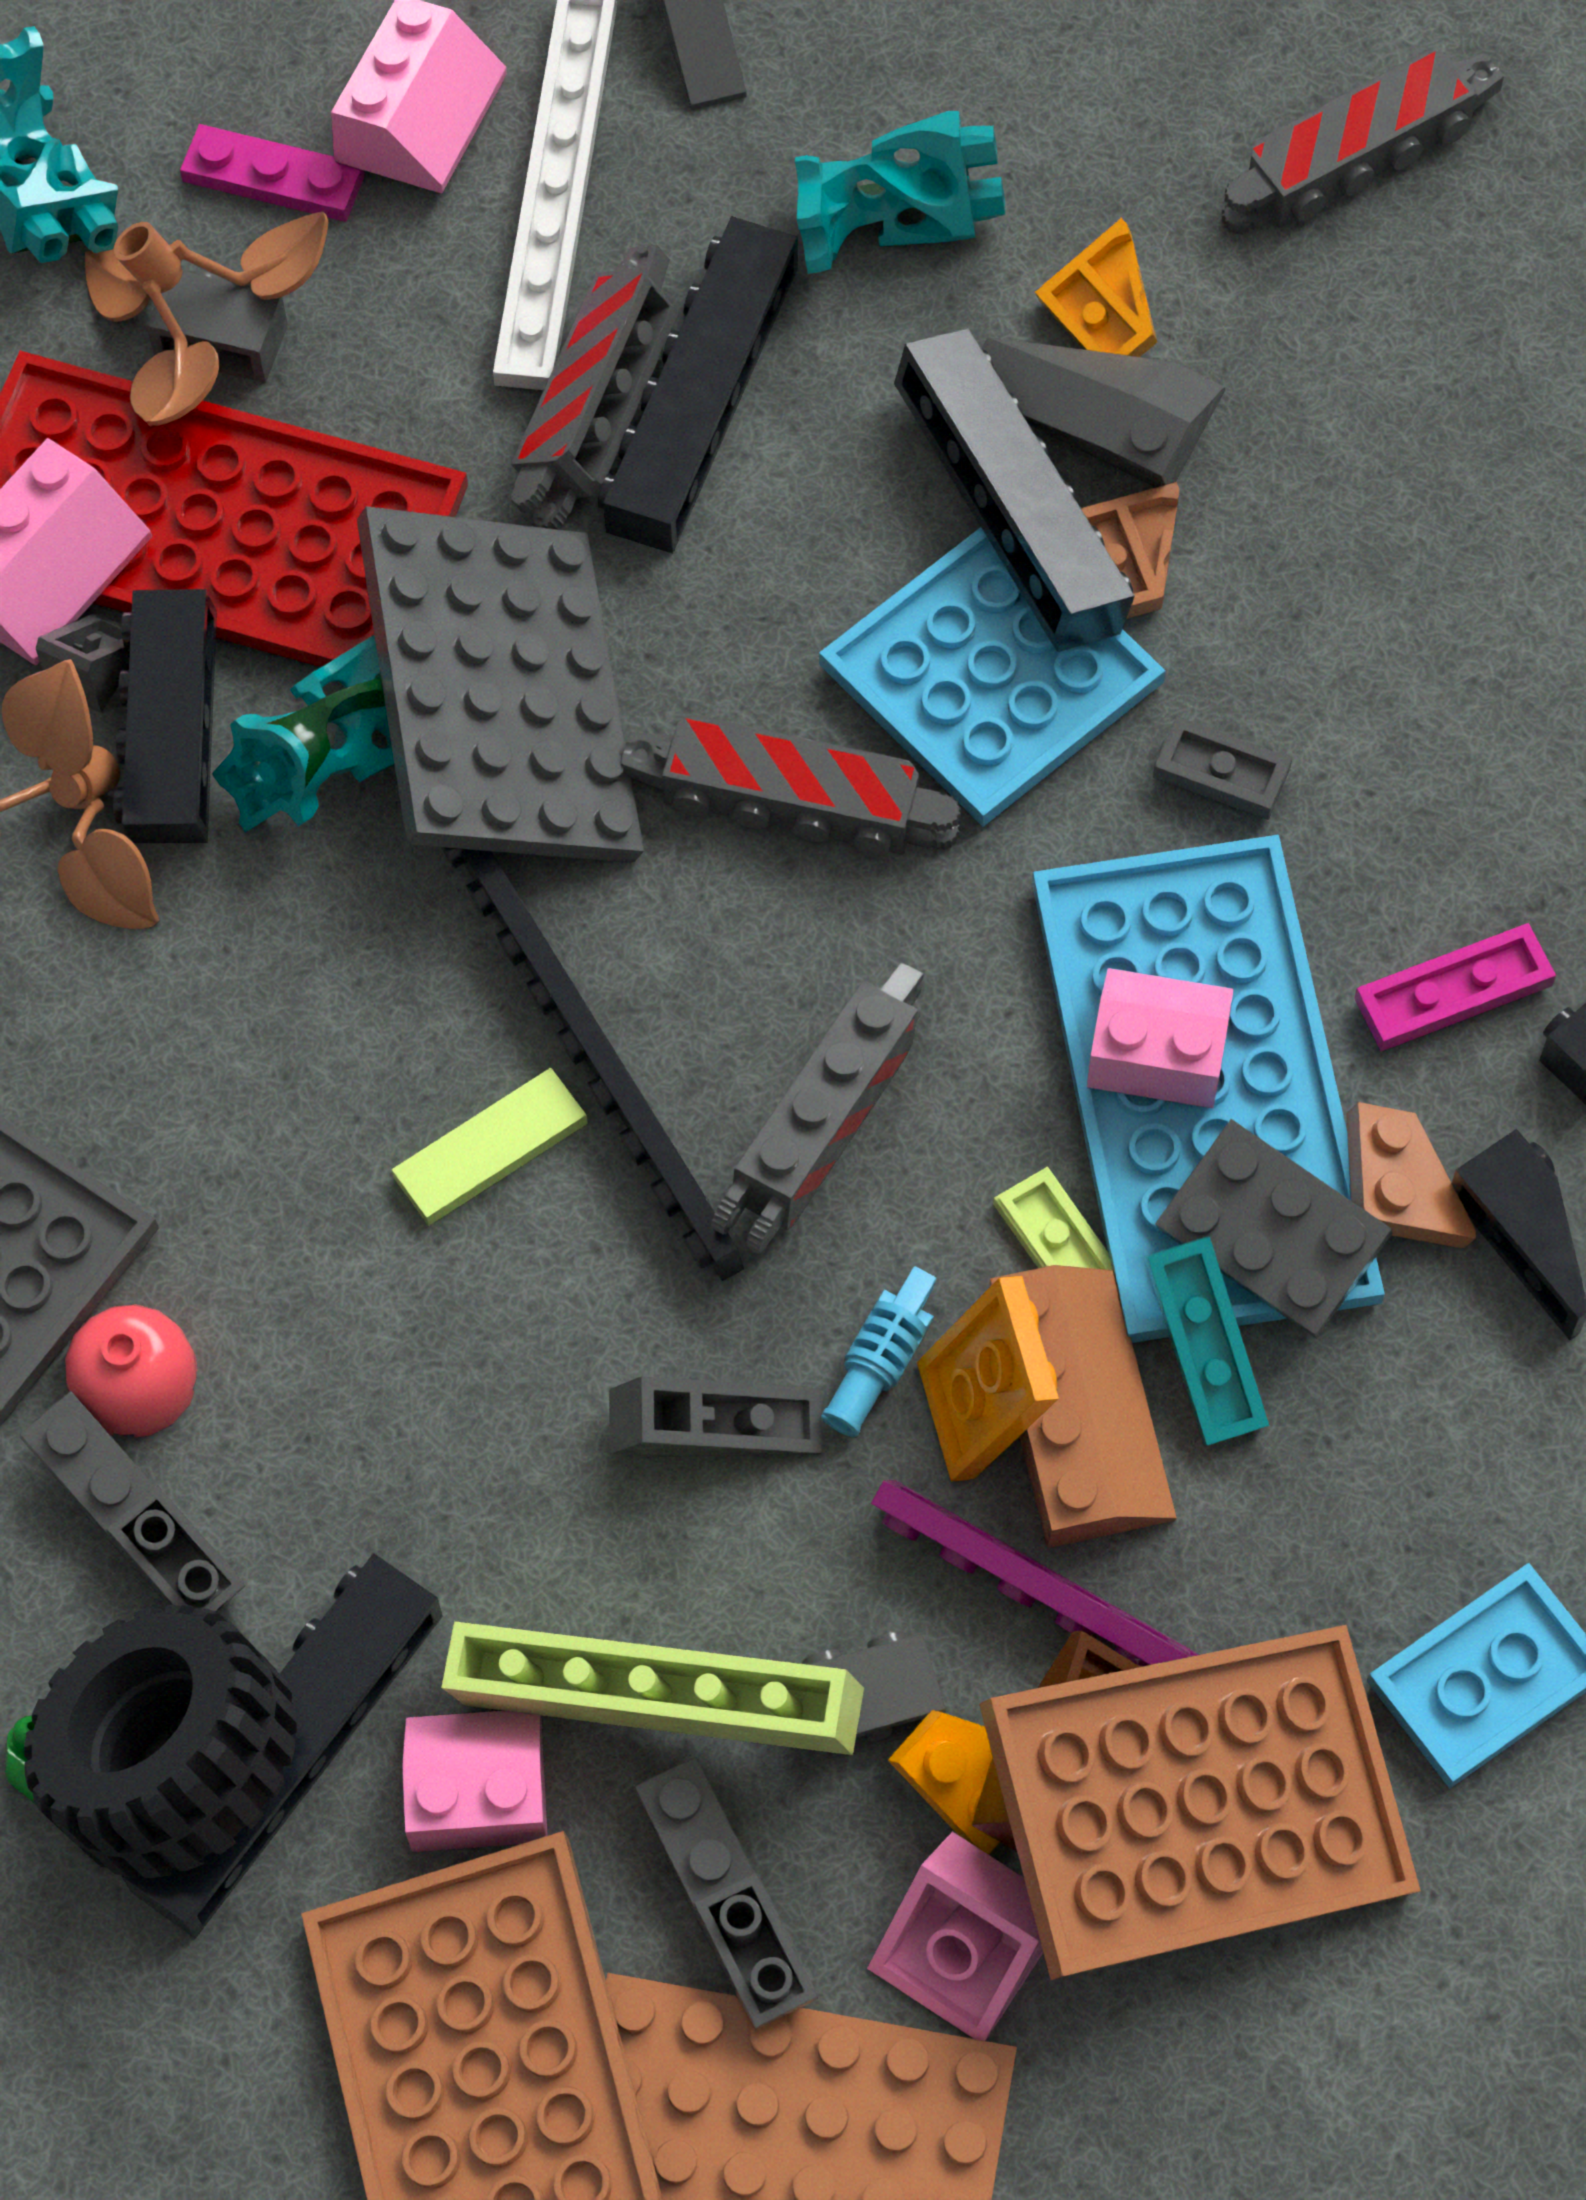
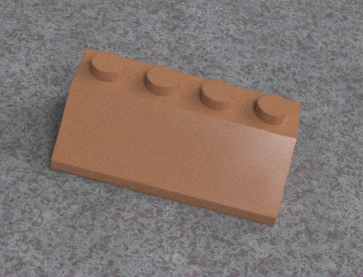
(1096, 1446)

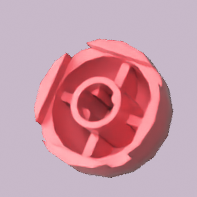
(131, 1370)

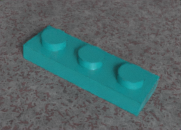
(1206, 1341)

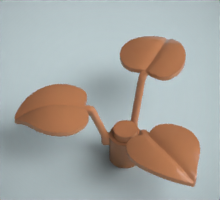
(146, 266)
(51, 720)

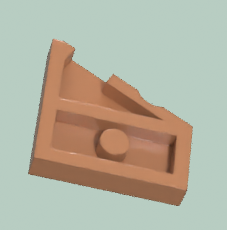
(1139, 540)
(1402, 1179)

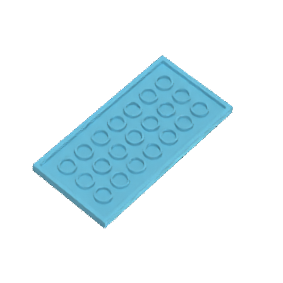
(1211, 920)

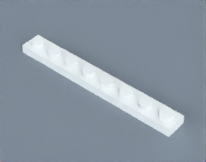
(554, 193)

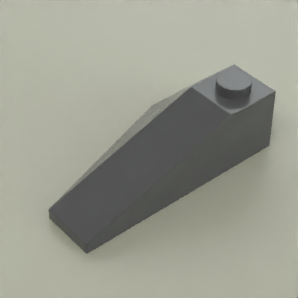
(1110, 405)

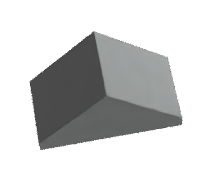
(96, 651)

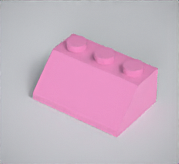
(416, 96)
(59, 544)

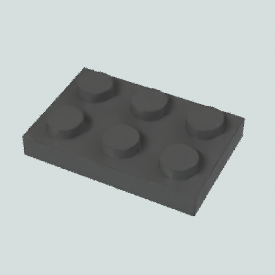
(1275, 1228)

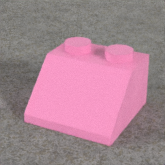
(1159, 1038)
(473, 1780)
(961, 1938)

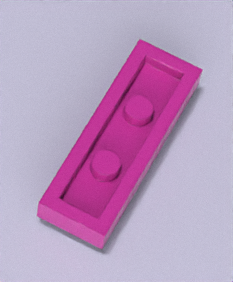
(271, 172)
(1454, 987)

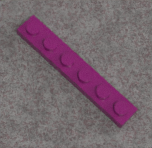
(1022, 1576)

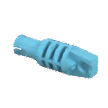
(881, 1352)

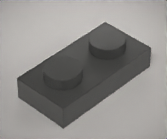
(1222, 768)

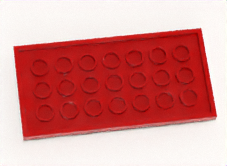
(230, 504)

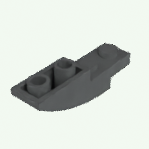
(129, 1508)
(725, 1894)

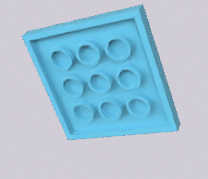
(977, 685)

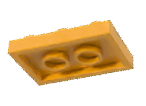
(987, 1378)

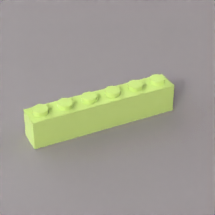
(654, 1687)

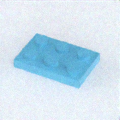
(1486, 1675)

